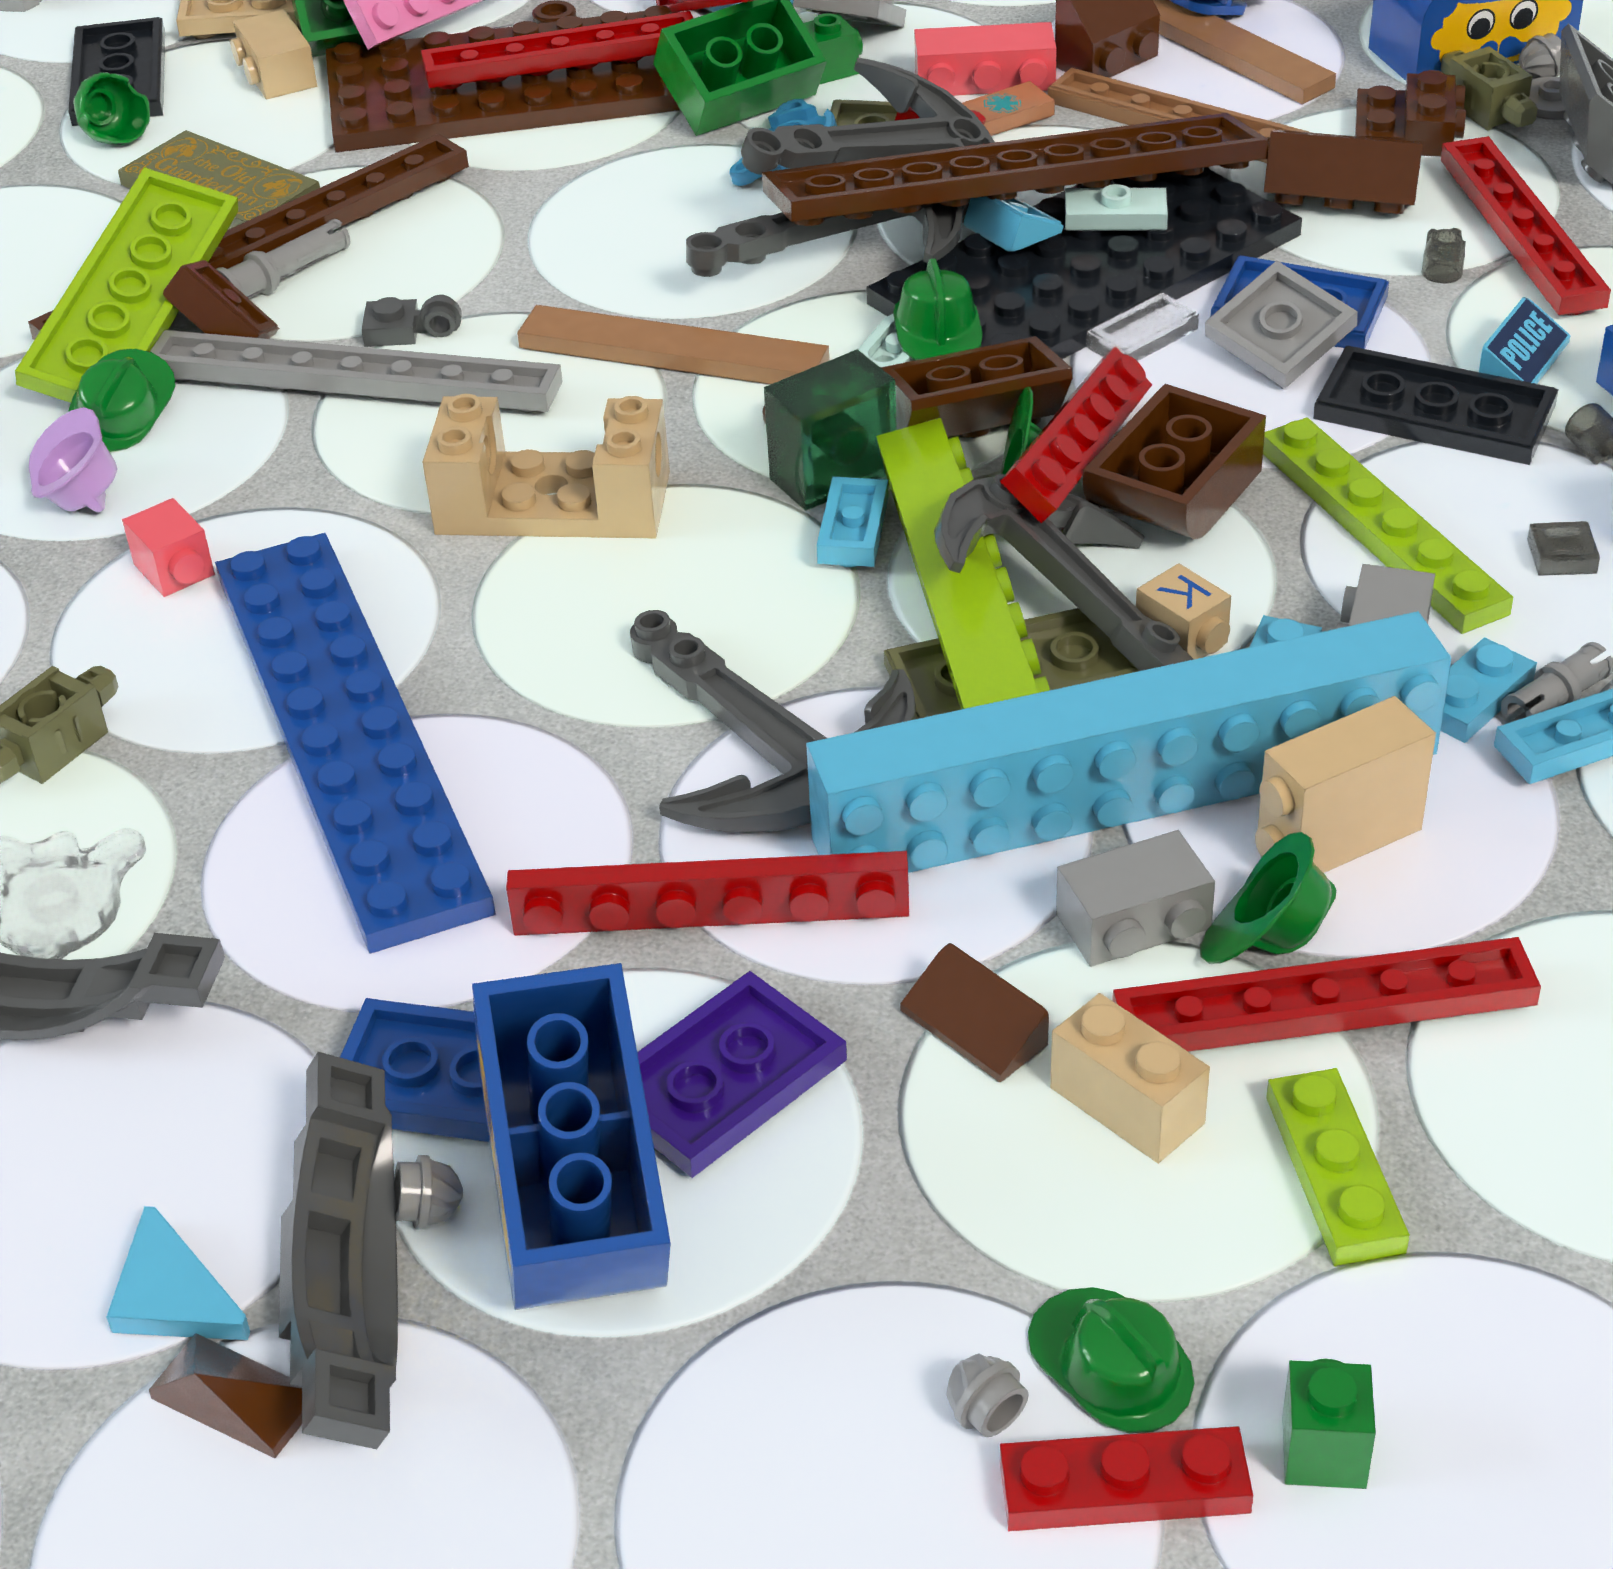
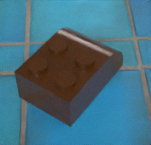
(1178, 462)

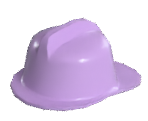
(72, 463)

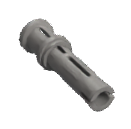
(263, 271)

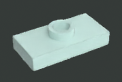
(1115, 209)

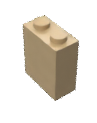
(1348, 784)

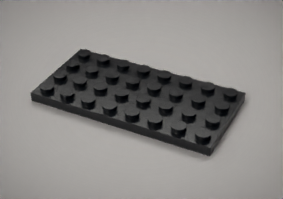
(1092, 276)

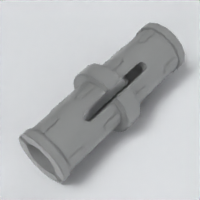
(1559, 682)

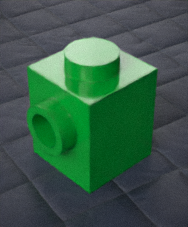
(838, 44)
(1328, 1424)

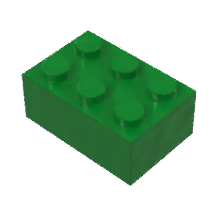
(738, 63)

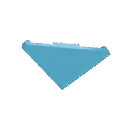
(170, 1290)

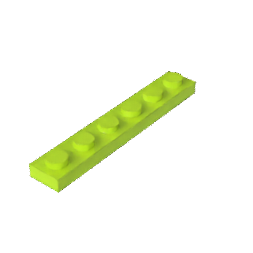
(1386, 523)

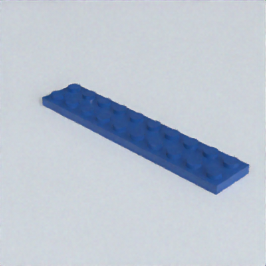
(353, 745)

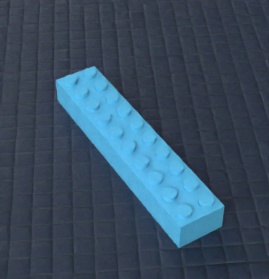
(1108, 746)

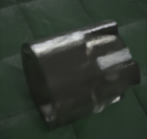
(1444, 255)
(1592, 432)

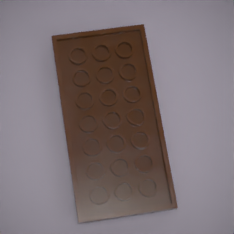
(385, 99)

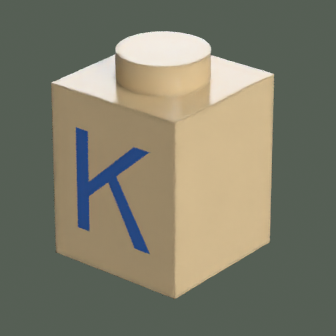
(1190, 607)

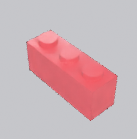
(986, 57)

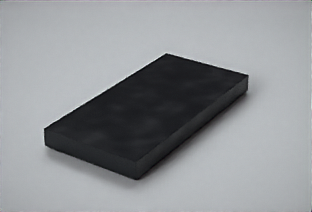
(124, 49)
(1436, 404)

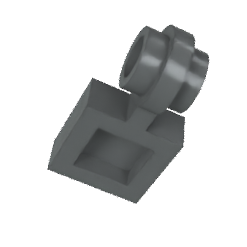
(398, 321)

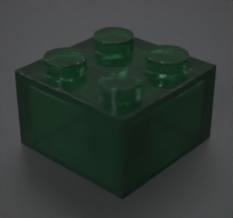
(828, 425)

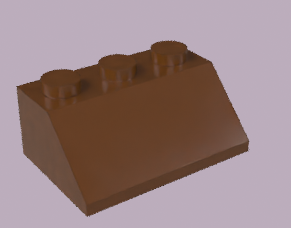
(1342, 170)
(980, 386)

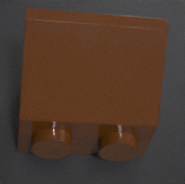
(1105, 34)

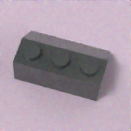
(1588, 101)

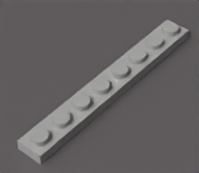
(357, 370)

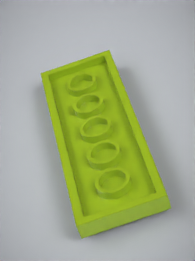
(121, 284)

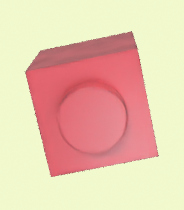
(168, 547)

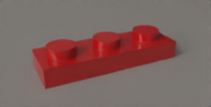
(1125, 1478)

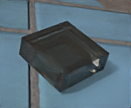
(1563, 548)

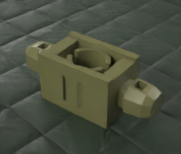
(1494, 87)
(53, 721)

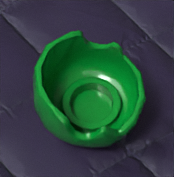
(111, 109)

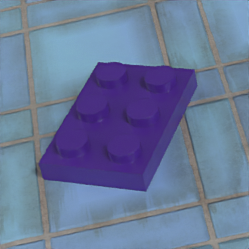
(731, 1070)

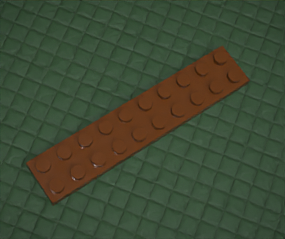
(1011, 167)

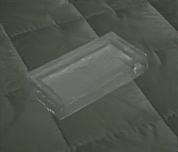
(1144, 328)

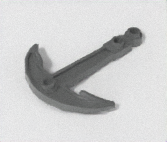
(941, 125)
(756, 237)
(990, 508)
(756, 719)

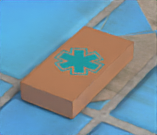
(1013, 107)

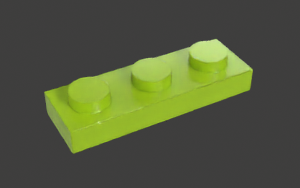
(1337, 1167)

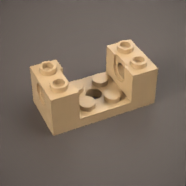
(498, 492)

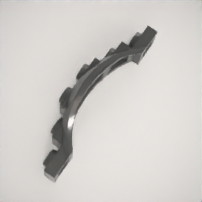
(66, 996)
(342, 1256)

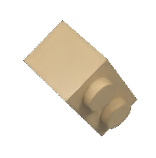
(273, 54)
(1129, 1077)

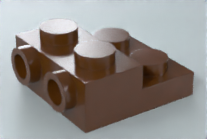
(1425, 111)

